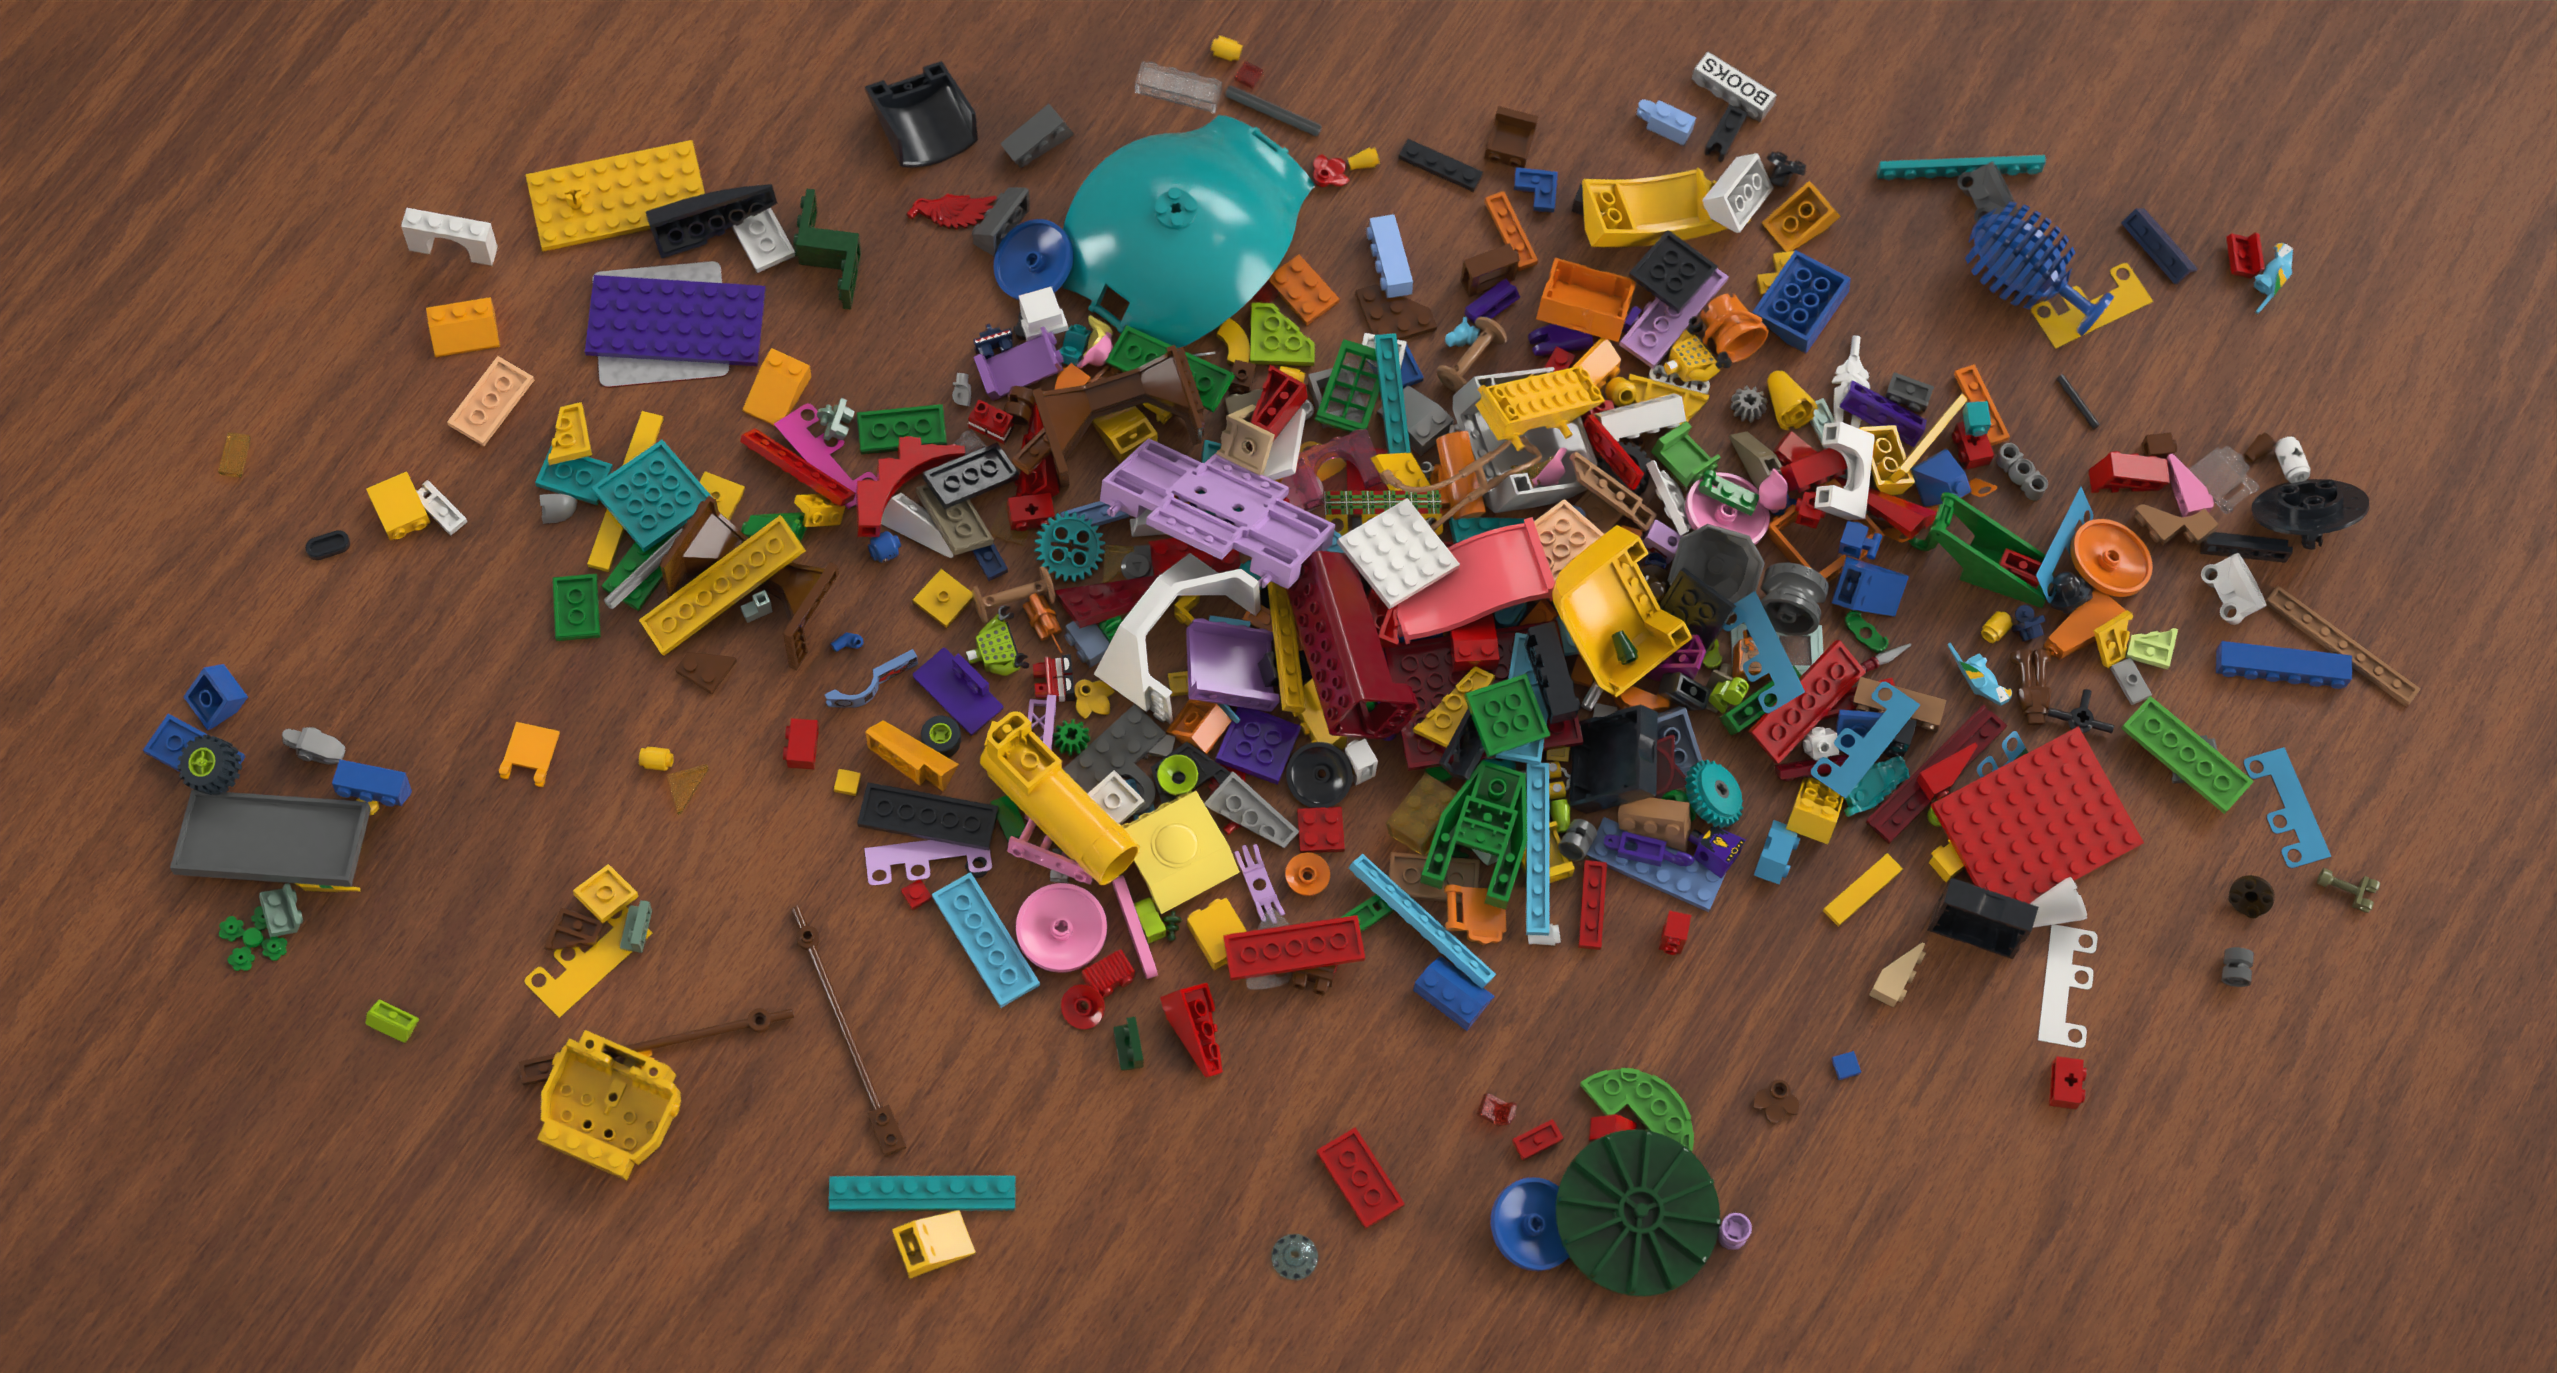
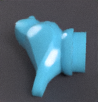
(1462, 335)

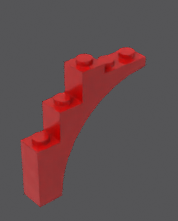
(893, 474)

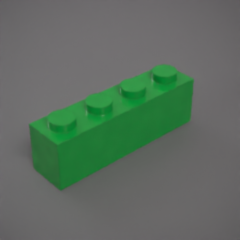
(1749, 709)

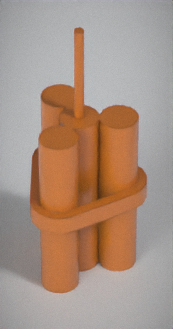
(1042, 618)

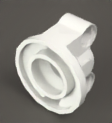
(2235, 588)

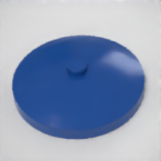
(1033, 258)
(1526, 1224)

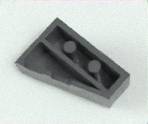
(1037, 136)

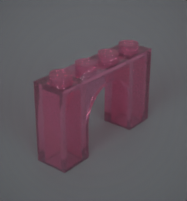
(1354, 447)

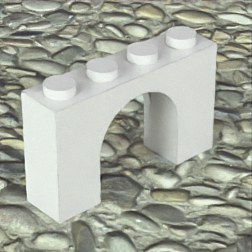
(423, 227)
(1857, 450)

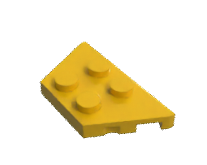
(1651, 389)
(1402, 467)

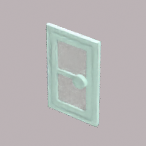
(1800, 649)

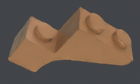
(2166, 526)

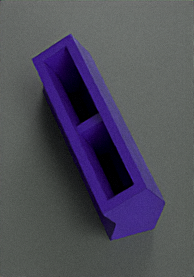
(1493, 301)

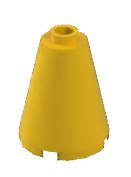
(1790, 401)

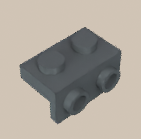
(1909, 392)

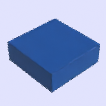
(1846, 1065)

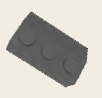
(1001, 219)

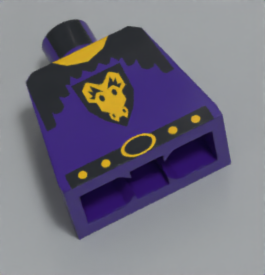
(1716, 849)

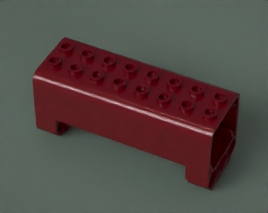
(1346, 650)

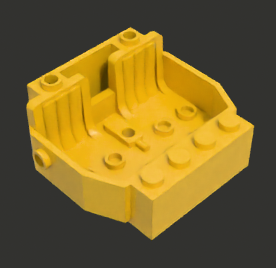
(581, 1092)

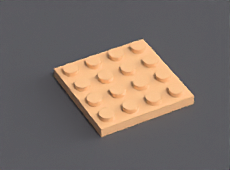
(1564, 535)

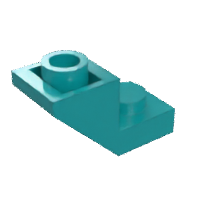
(1074, 344)

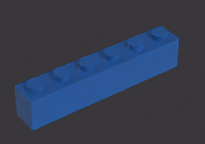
(2283, 664)

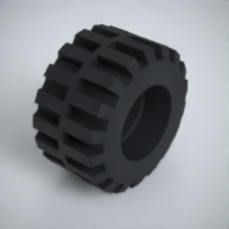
(1639, 458)

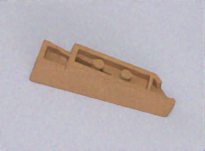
(1612, 491)

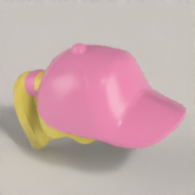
(1098, 345)

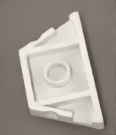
(1672, 496)

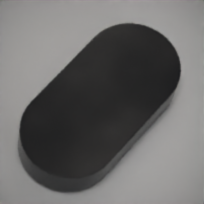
(327, 545)

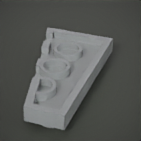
(1247, 808)

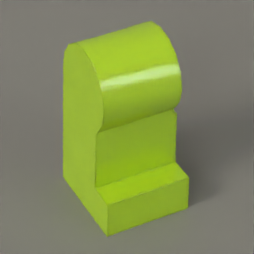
(1150, 920)

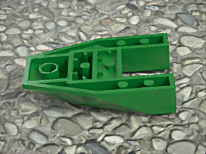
(1487, 817)

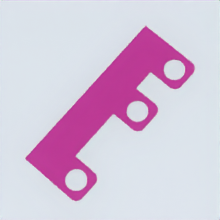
(815, 450)

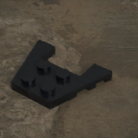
(1206, 769)

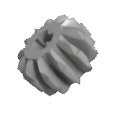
(1748, 404)

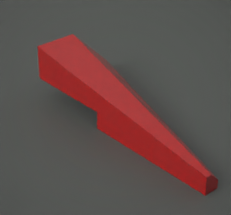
(1384, 620)

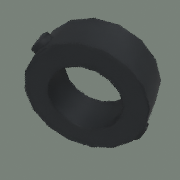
(977, 874)

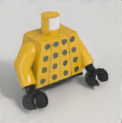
(1692, 358)

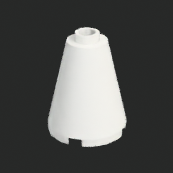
(2059, 905)

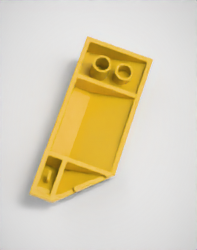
(1645, 208)

